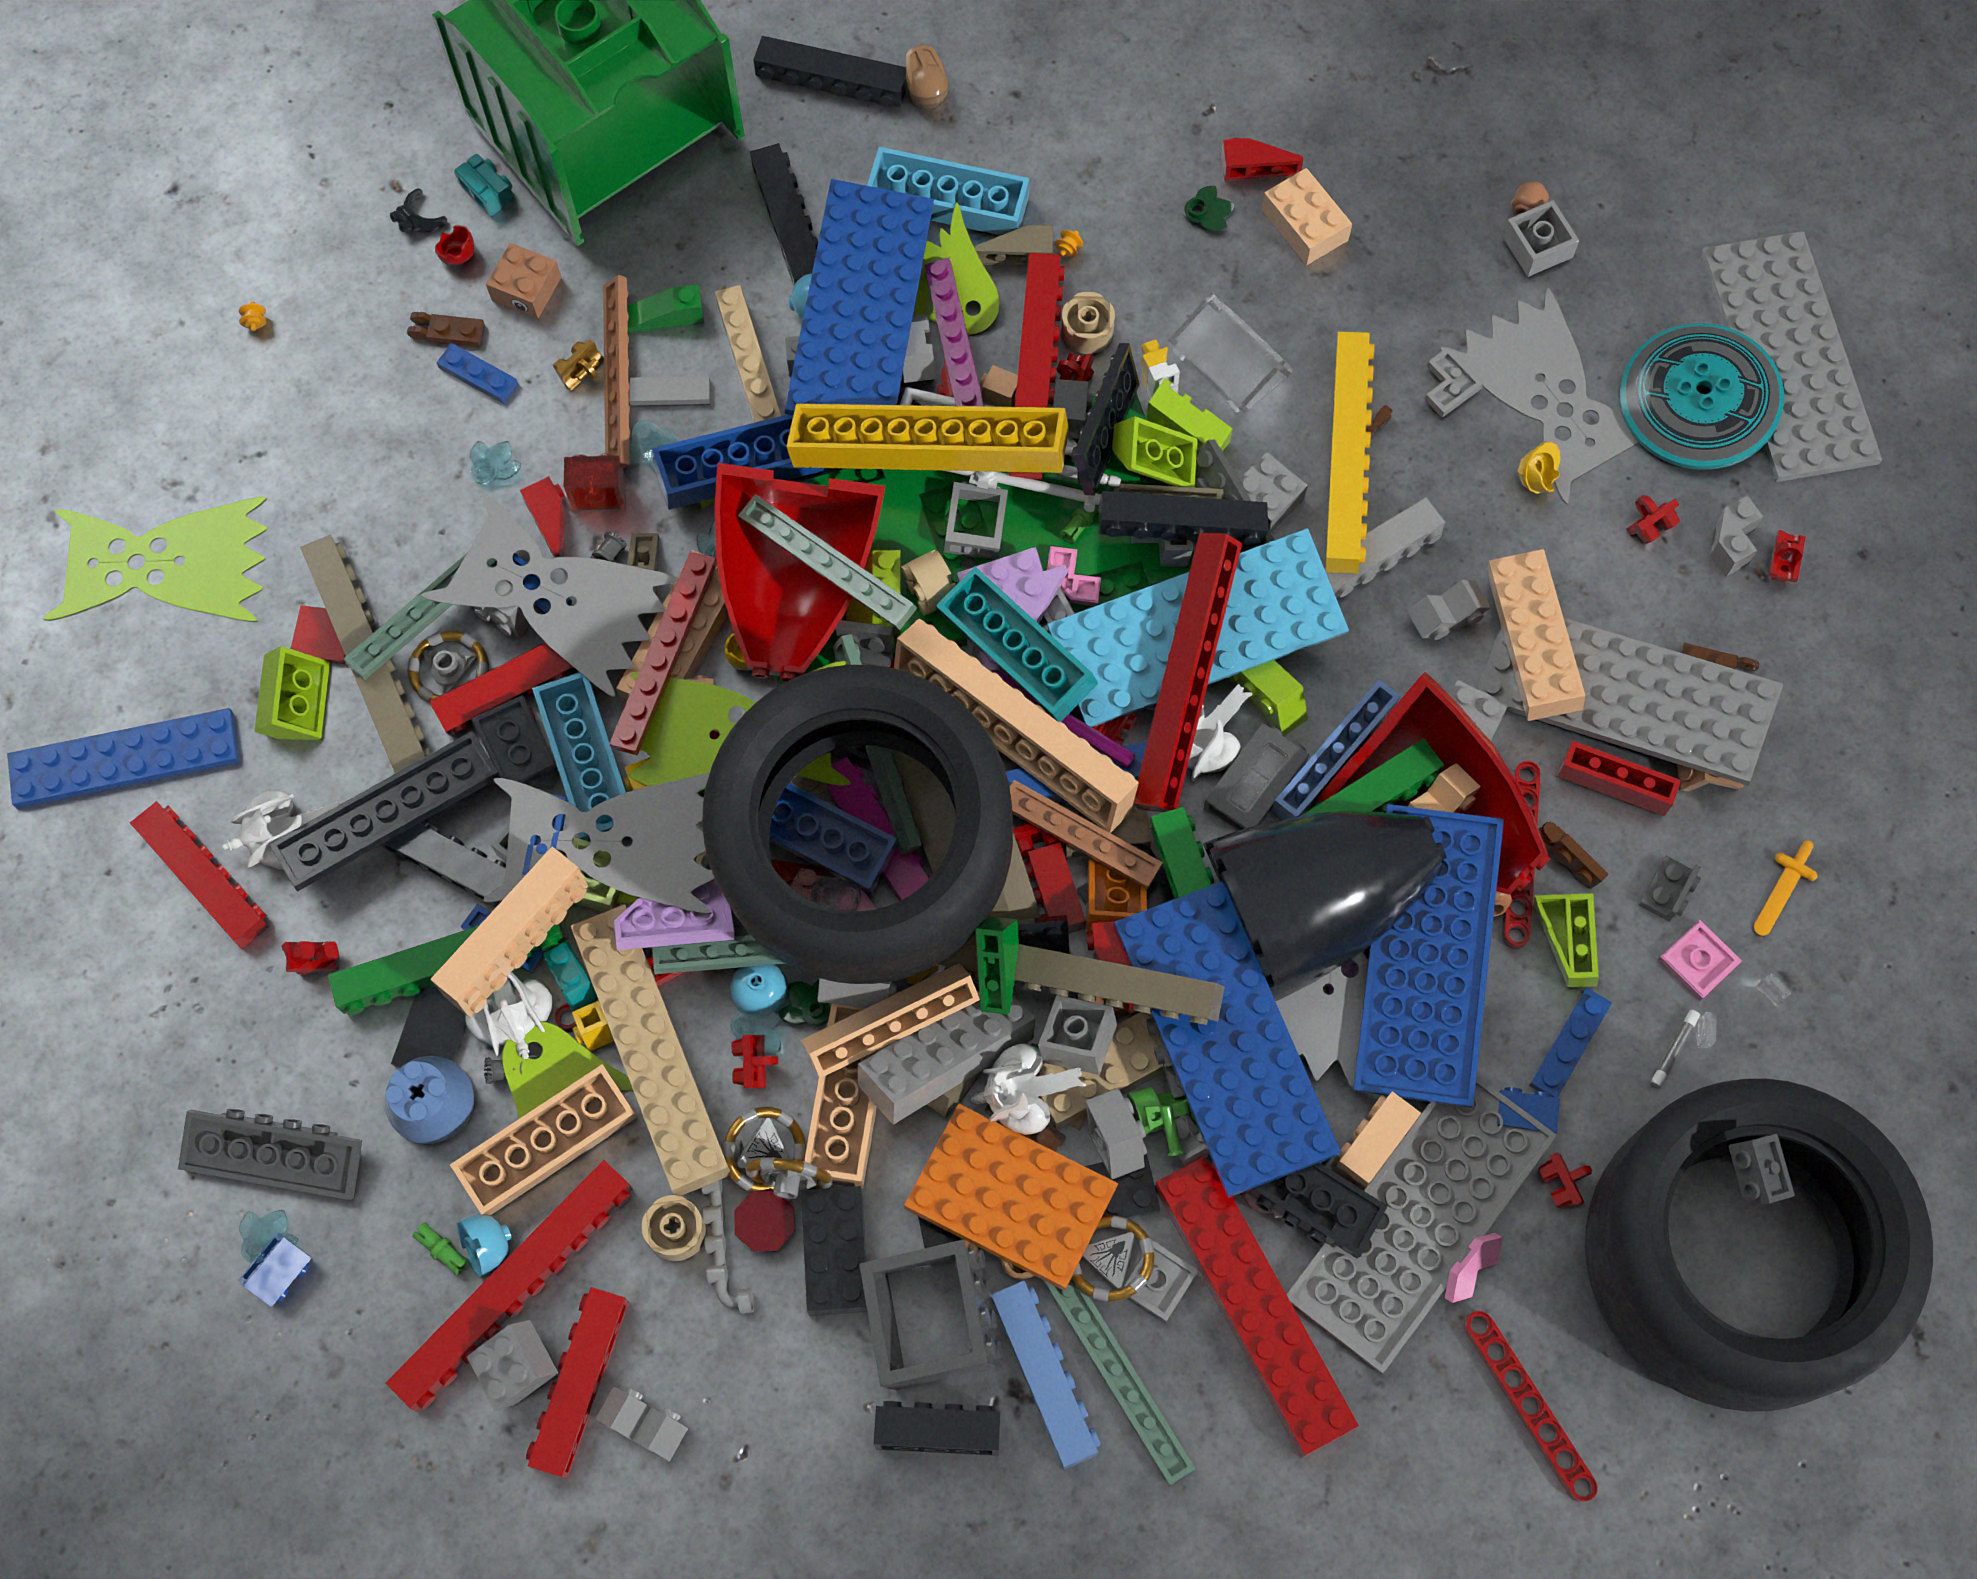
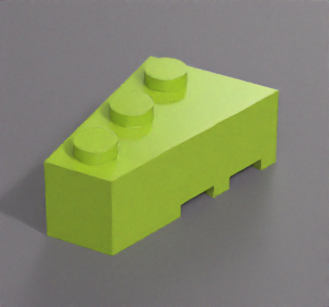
(1178, 414)
(1275, 695)
(1571, 935)

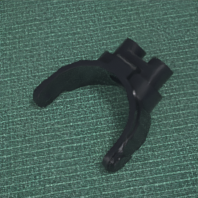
(411, 221)

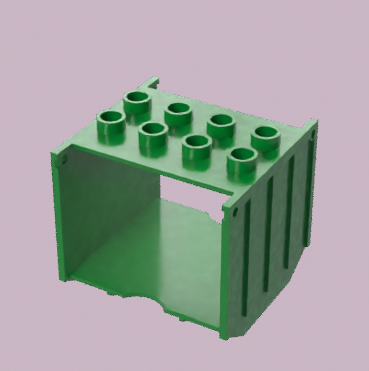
(589, 89)

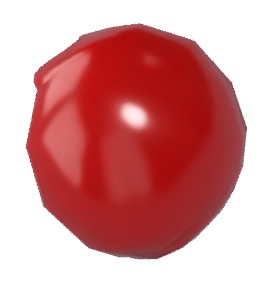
(456, 246)

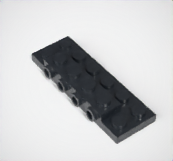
(1110, 408)
(1322, 1205)

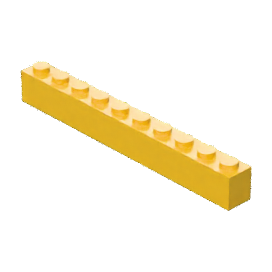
(1348, 453)

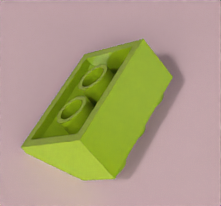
(1156, 451)
(887, 568)
(292, 695)

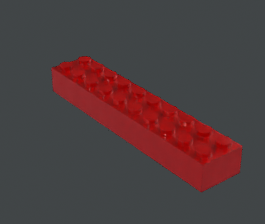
(1256, 1307)

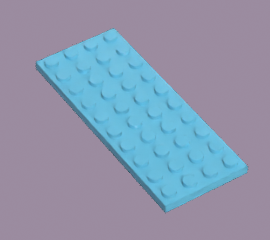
(1273, 609)

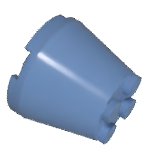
(441, 1111)

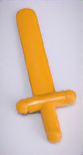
(1793, 871)

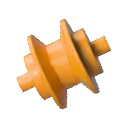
(1069, 243)
(252, 316)

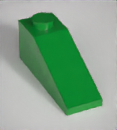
(667, 309)
(997, 962)

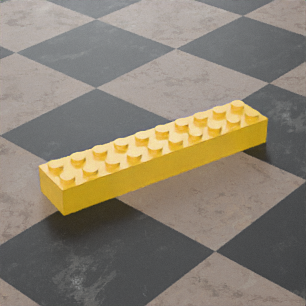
(928, 437)

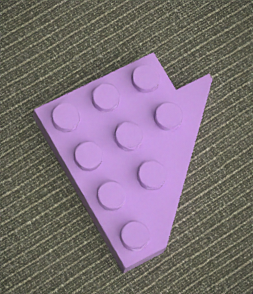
(1024, 582)
(659, 924)

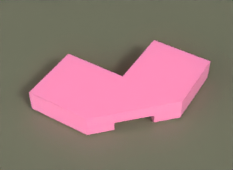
(1077, 588)
(1462, 1276)

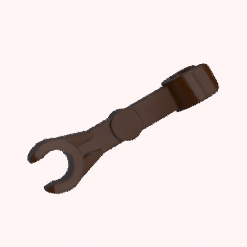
(1381, 419)

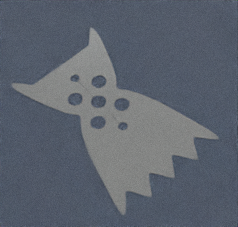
(1545, 346)
(583, 634)
(657, 819)
(1328, 1025)

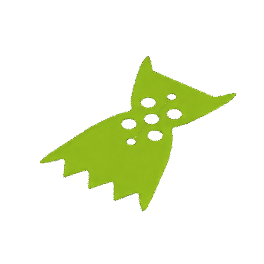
(205, 582)
(681, 730)

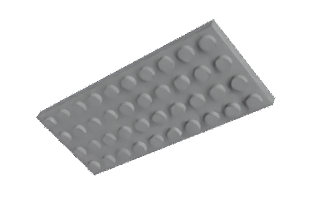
(1778, 300)
(1656, 701)
(1440, 1194)

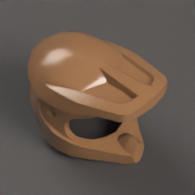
(925, 77)

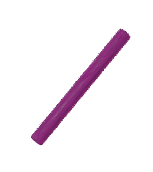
(1093, 737)

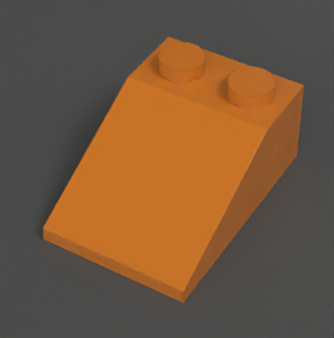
(1111, 895)

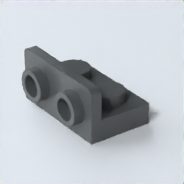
(874, 641)
(1669, 888)
(1761, 1171)

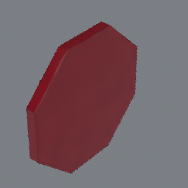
(764, 1221)

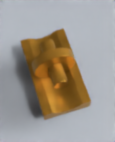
(579, 365)

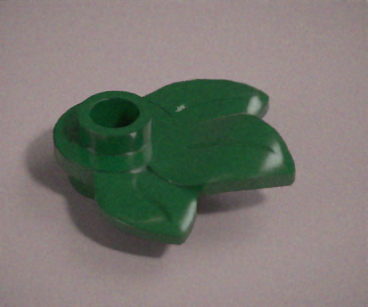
(1212, 209)
(802, 1003)

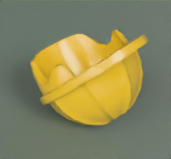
(1540, 468)

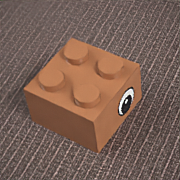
(523, 280)

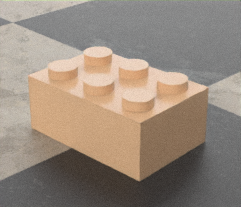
(1306, 216)
(1375, 1140)

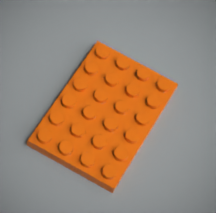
(1011, 1196)

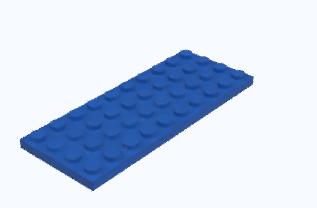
(860, 297)
(1432, 973)
(1237, 1071)

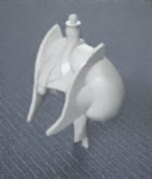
(1212, 747)
(266, 821)
(512, 1014)
(1015, 1089)

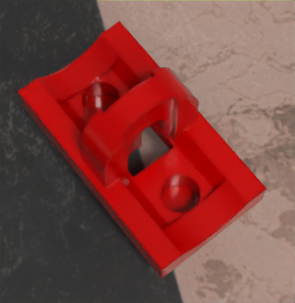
(1076, 365)
(1650, 514)
(1785, 548)
(1029, 835)
(300, 952)
(754, 1061)
(1557, 1168)

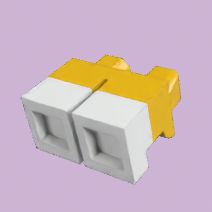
(1156, 369)

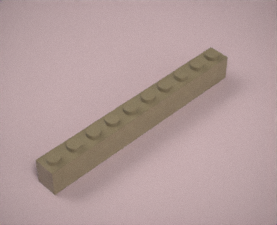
(352, 627)
(1108, 981)

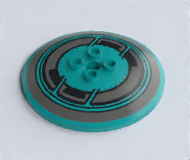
(1696, 428)

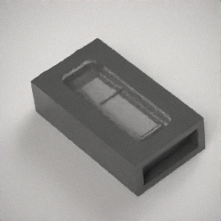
(1256, 779)

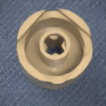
(1087, 323)
(928, 579)
(659, 1220)

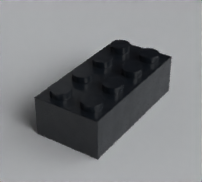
(833, 1250)
(937, 1430)

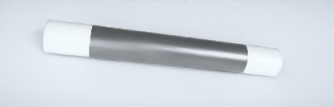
(1675, 1049)

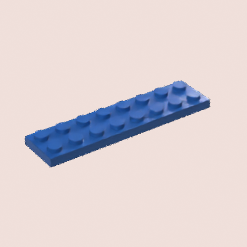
(122, 757)

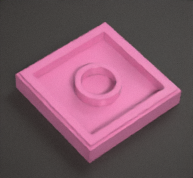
(1700, 960)

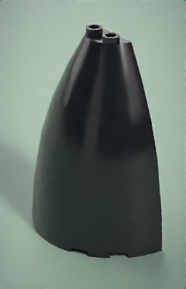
(1323, 886)

